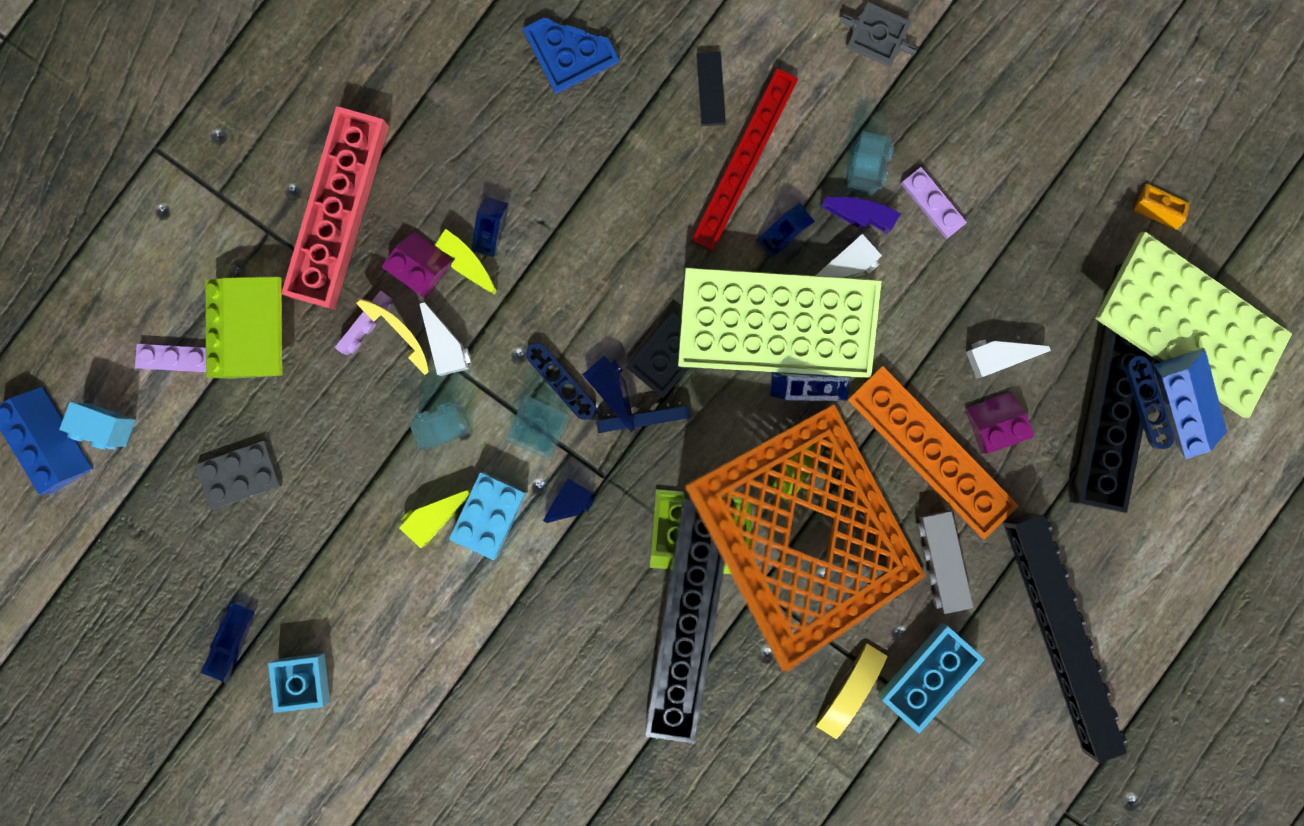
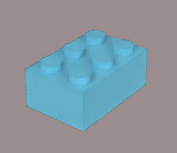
(488, 515)

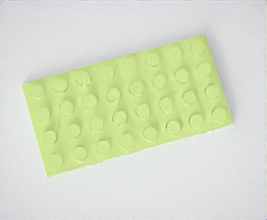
(1177, 309)
(778, 322)

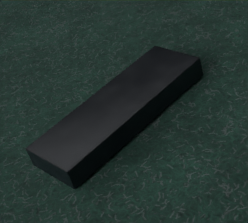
(710, 88)

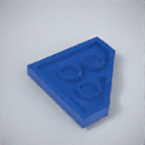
(568, 53)

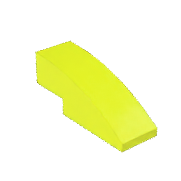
(465, 261)

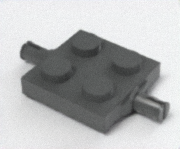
(879, 34)

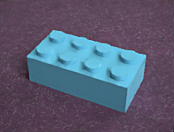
(930, 677)

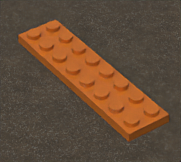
(932, 453)

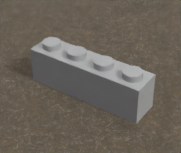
(945, 562)

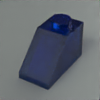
(489, 226)
(785, 230)
(570, 502)

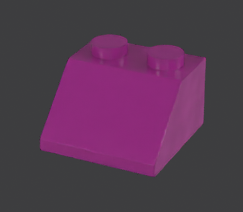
(417, 264)
(999, 423)

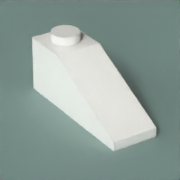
(853, 261)
(446, 349)
(998, 355)

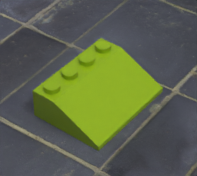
(243, 327)
(665, 526)

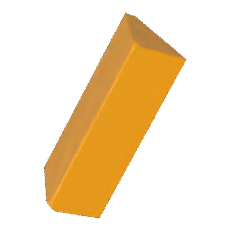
(1162, 207)

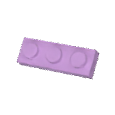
(933, 203)
(362, 326)
(170, 358)

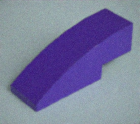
(860, 212)

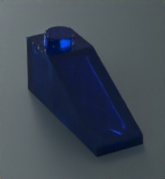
(612, 387)
(809, 387)

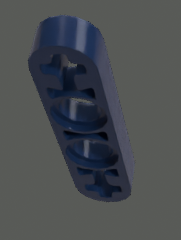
(558, 383)
(1144, 404)
(645, 419)

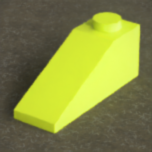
(428, 520)

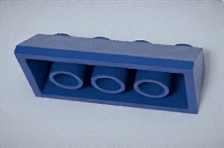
(1191, 402)
(45, 453)

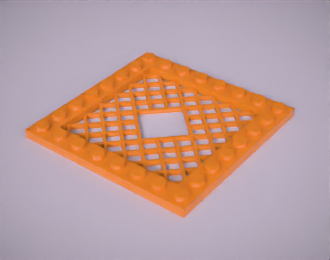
(901, 567)

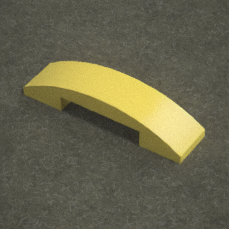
(374, 311)
(853, 691)

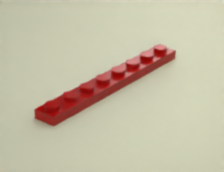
(744, 159)

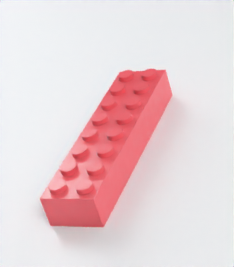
(335, 208)

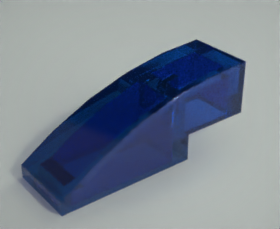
(228, 643)

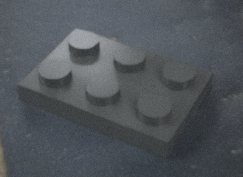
(238, 475)

